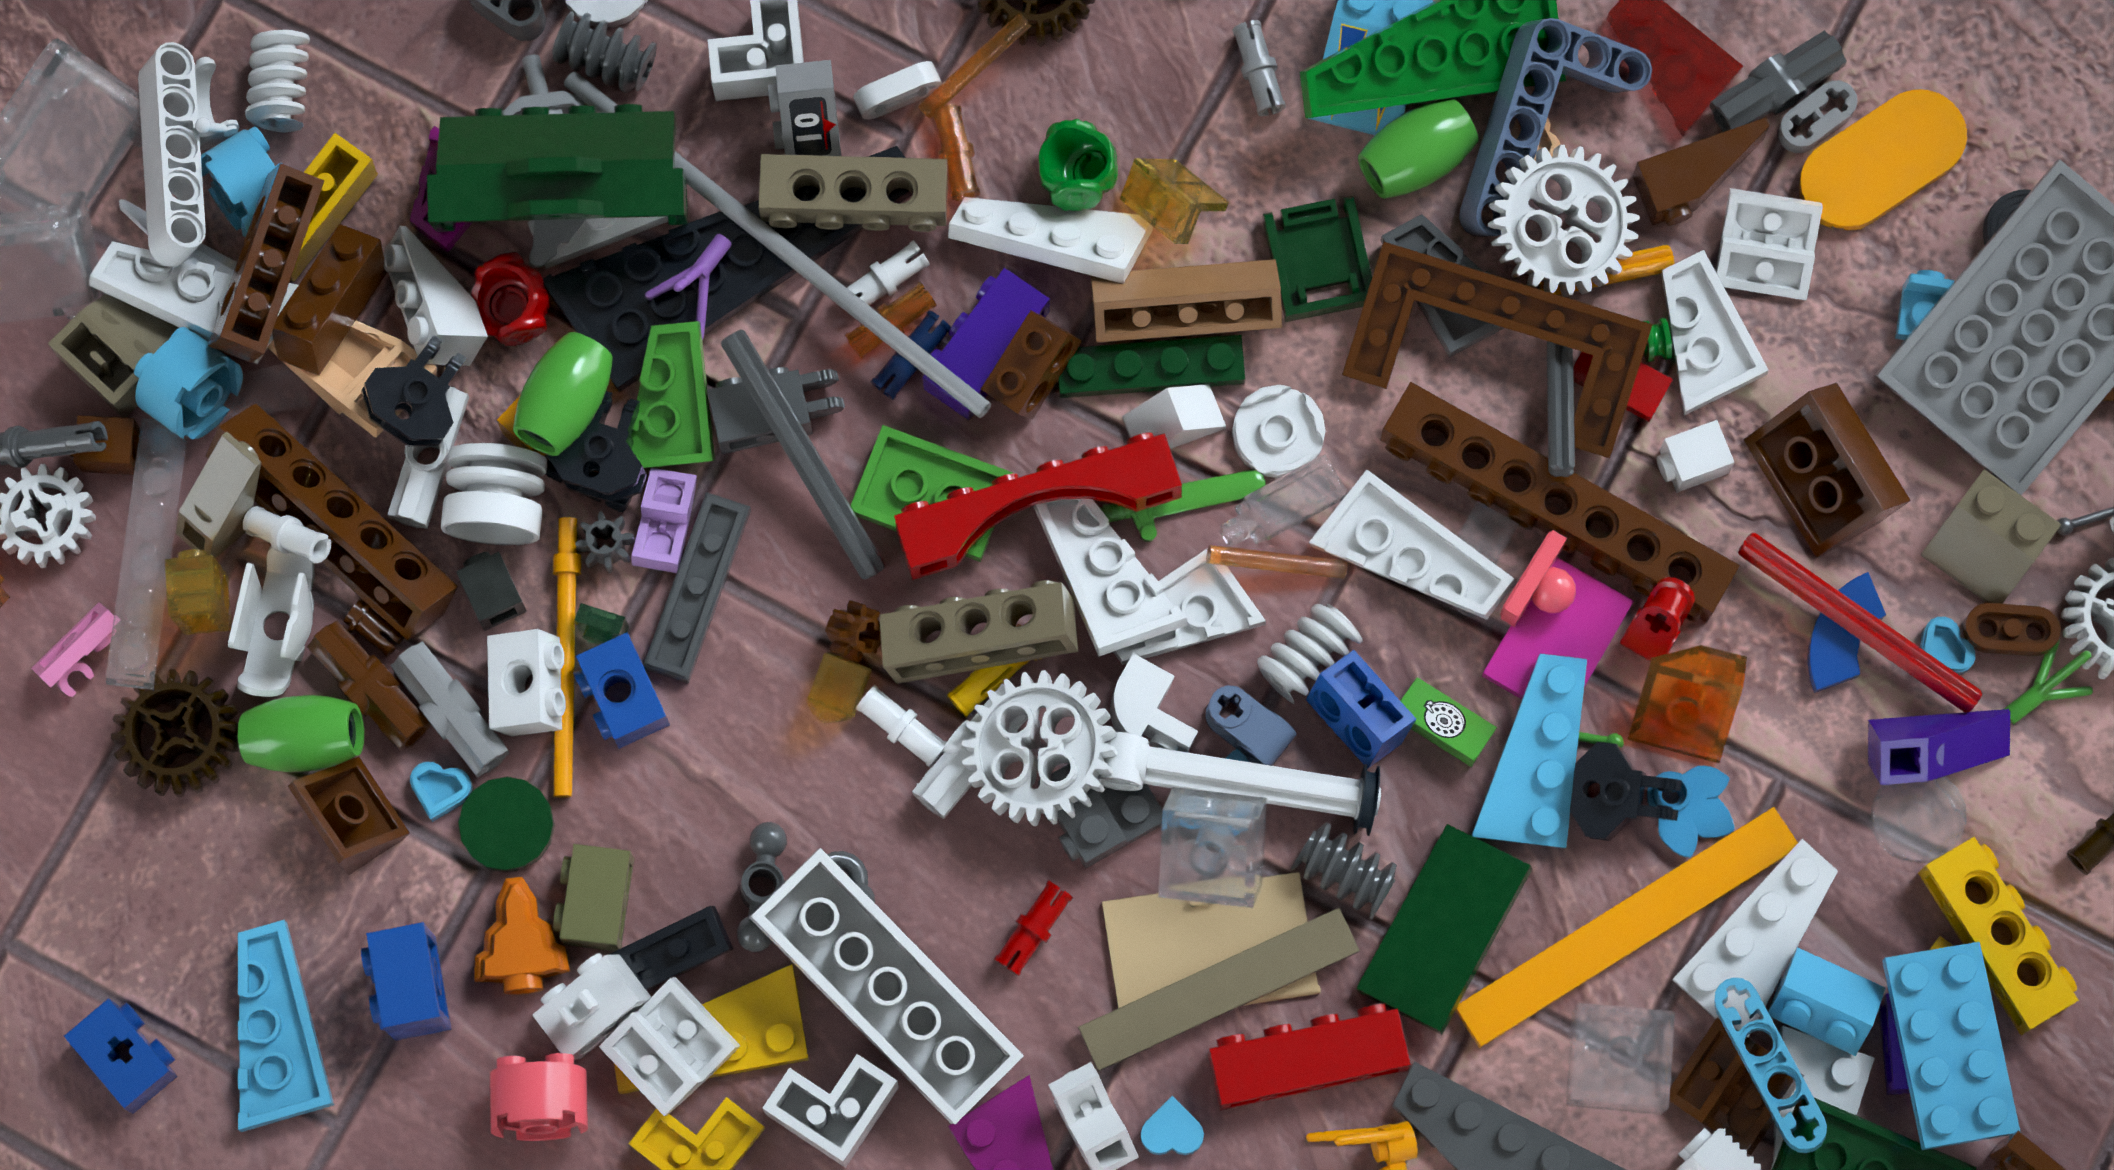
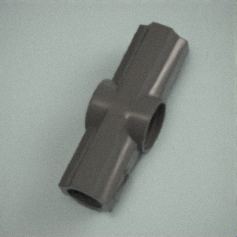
(1778, 82)

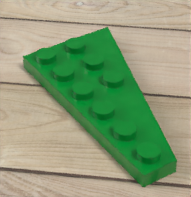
(1424, 57)

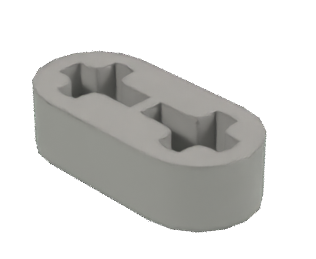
(1811, 109)

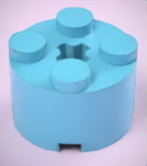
(238, 175)
(186, 384)

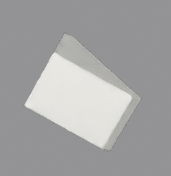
(1178, 412)

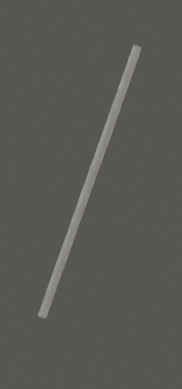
(804, 266)

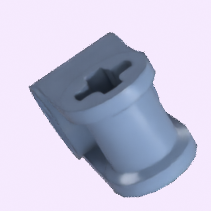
(1252, 729)

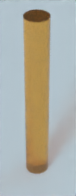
(975, 65)
(1276, 561)

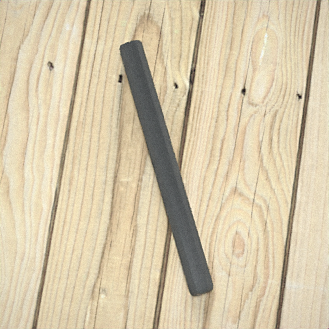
(802, 454)

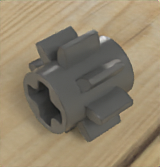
(604, 529)

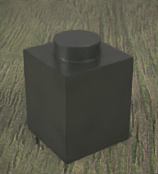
(490, 589)

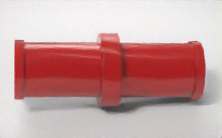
(1033, 928)

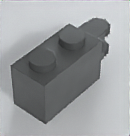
(741, 422)

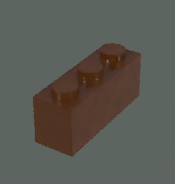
(329, 299)

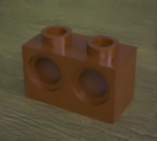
(1031, 365)

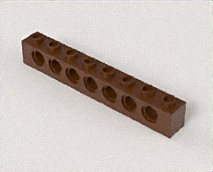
(1586, 501)

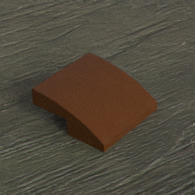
(1721, 1093)

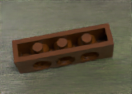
(266, 263)

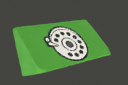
(1447, 722)

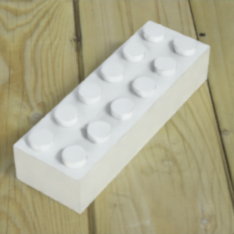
(886, 986)

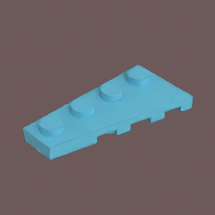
(1537, 765)

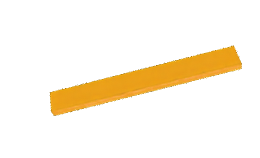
(1626, 927)

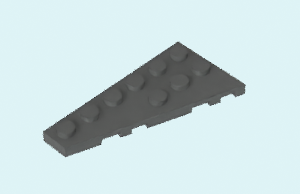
(1481, 1133)

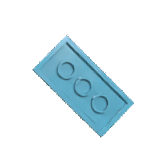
(1950, 1045)

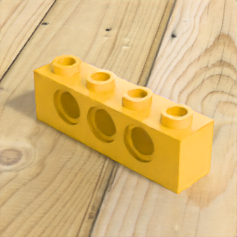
(1972, 923)

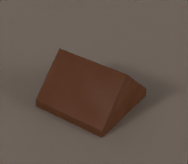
(349, 813)

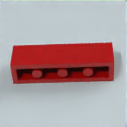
(1308, 1058)

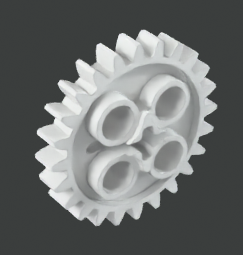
(1580, 183)
(1080, 747)

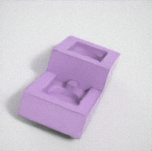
(664, 520)

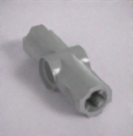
(449, 709)

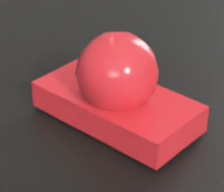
(1545, 585)

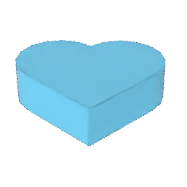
(1943, 642)
(440, 789)
(1172, 1129)

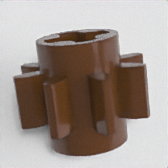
(854, 631)

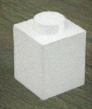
(1695, 456)

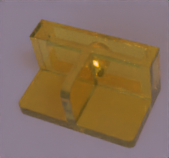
(1169, 197)

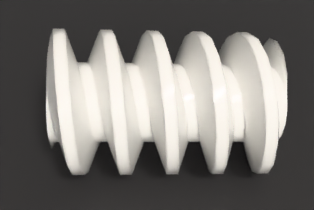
(274, 78)
(1307, 650)

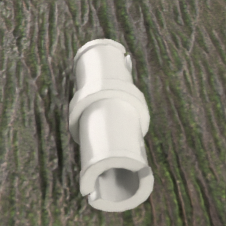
(889, 274)
(286, 534)
(901, 726)

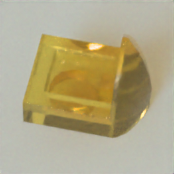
(837, 689)

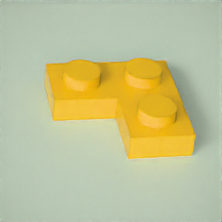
(715, 1147)

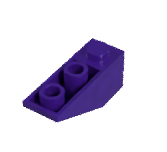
(1935, 745)

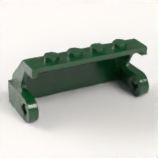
(556, 166)

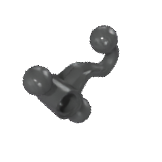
(768, 842)

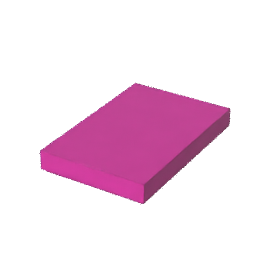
(1577, 632)

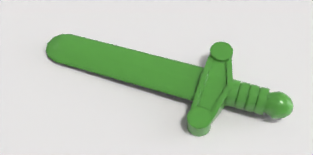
(1194, 496)

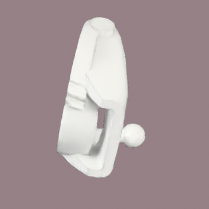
(209, 131)

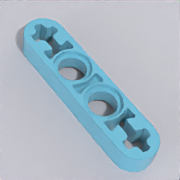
(1775, 1062)

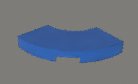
(1831, 647)

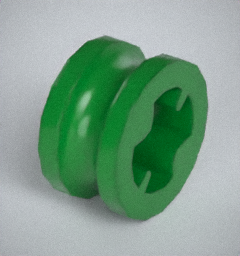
(1659, 341)

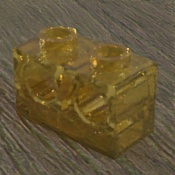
(197, 593)

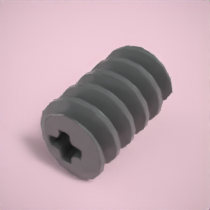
(603, 53)
(1346, 869)

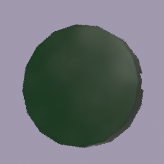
(506, 824)

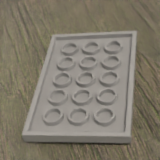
(2021, 334)

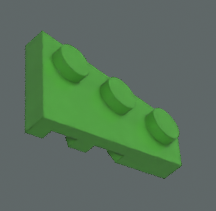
(673, 399)

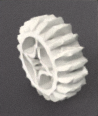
(2083, 606)

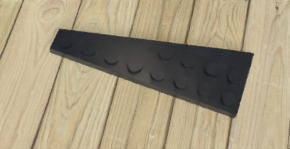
(608, 294)

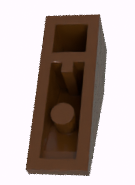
(1685, 177)

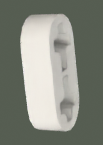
(897, 90)

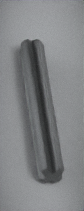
(1560, 410)

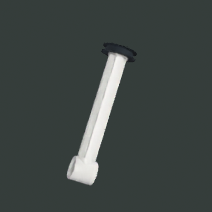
(1154, 766)

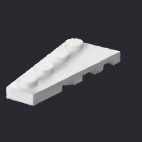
(179, 295)
(1403, 543)
(1105, 578)

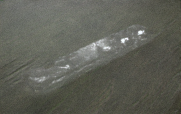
(146, 546)

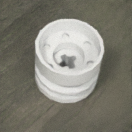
(494, 494)

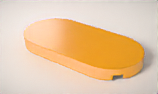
(1884, 158)

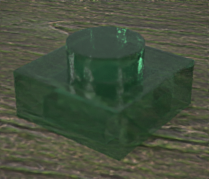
(599, 624)

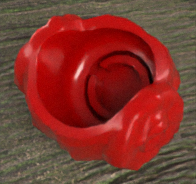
(511, 299)

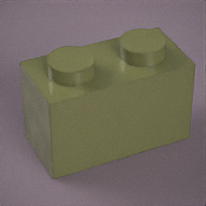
(595, 897)

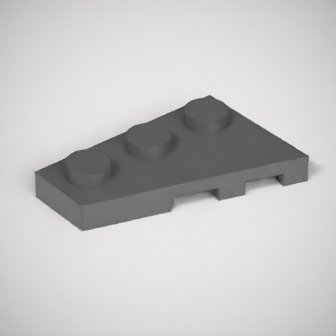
(1452, 329)

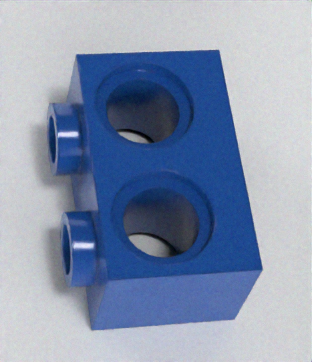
(1360, 709)

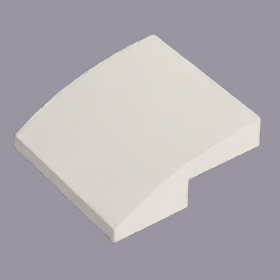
(1768, 244)
(669, 1046)

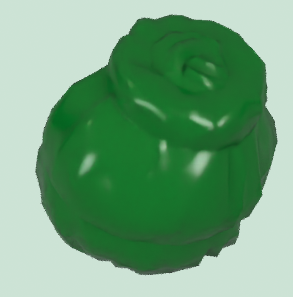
(1077, 164)

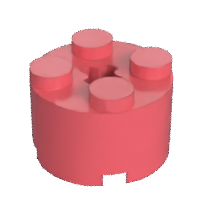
(538, 1097)

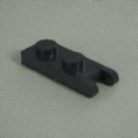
(677, 948)

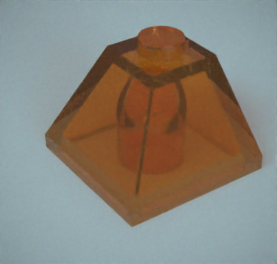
(1689, 701)

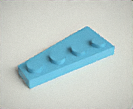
(277, 1039)

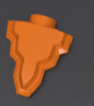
(519, 945)

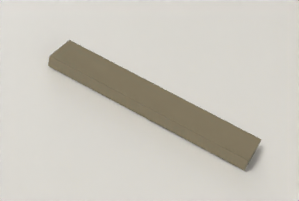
(1218, 989)

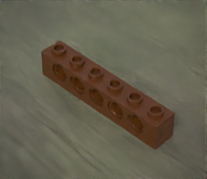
(364, 546)

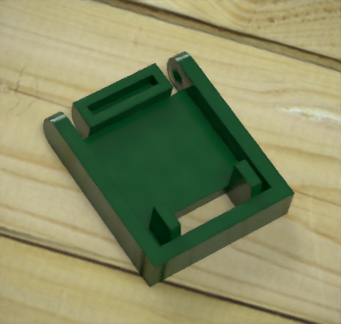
(1318, 253)

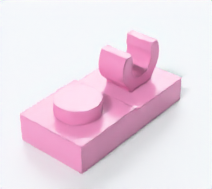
(89, 634)

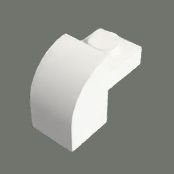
(1137, 704)
(1092, 1119)

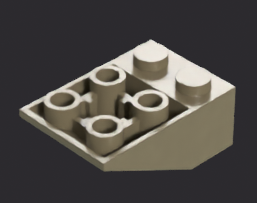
(105, 346)

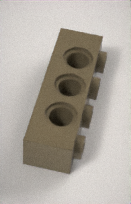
(832, 175)
(1000, 643)

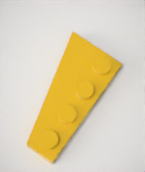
(762, 1020)

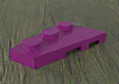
(1005, 1132)

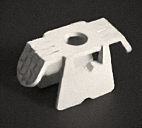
(284, 590)

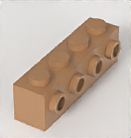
(1188, 301)

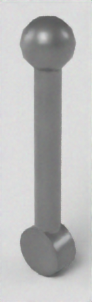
(2068, 525)

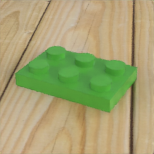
(915, 470)

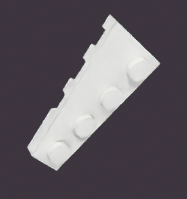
(1080, 241)
(1760, 933)
(1828, 1072)

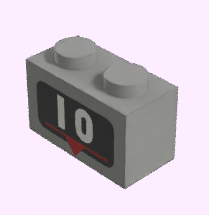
(806, 109)

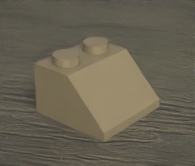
(1990, 539)

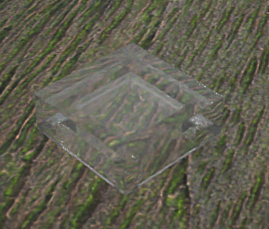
(1488, 531)

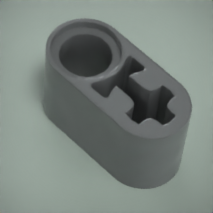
(501, 16)

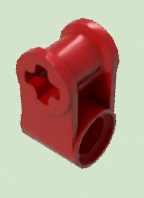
(1659, 620)

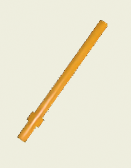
(566, 568)

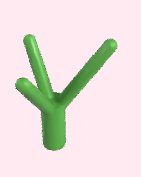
(2042, 689)

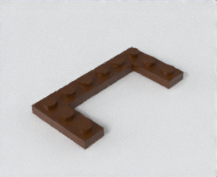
(1409, 276)

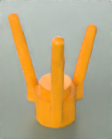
(1388, 1142)

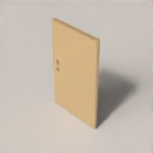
(1166, 939)

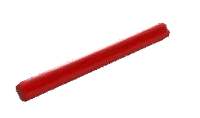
(1860, 622)

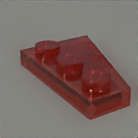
(1685, 62)

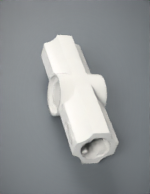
(421, 483)
(948, 778)

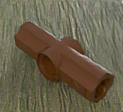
(369, 685)

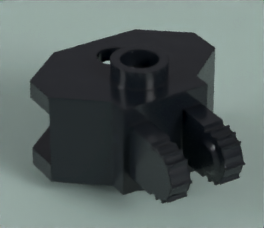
(417, 394)
(605, 451)
(1620, 792)

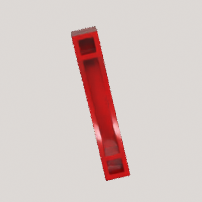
(1131, 476)

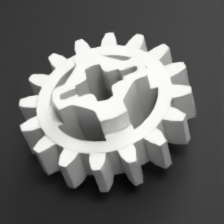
(60, 511)

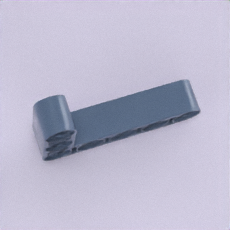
(1533, 109)

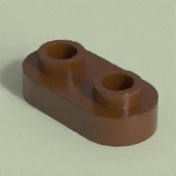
(2010, 627)

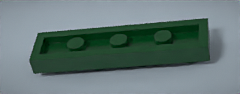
(1153, 366)

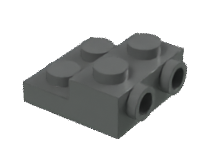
(1108, 824)

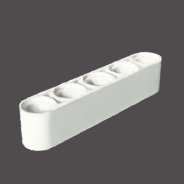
(162, 171)

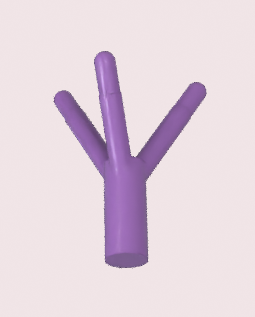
(701, 270)

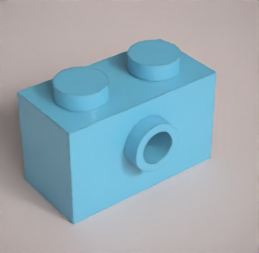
(1826, 1001)

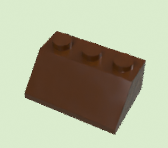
(1826, 469)

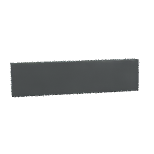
(697, 587)

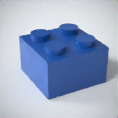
(407, 981)

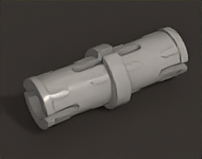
(1259, 68)

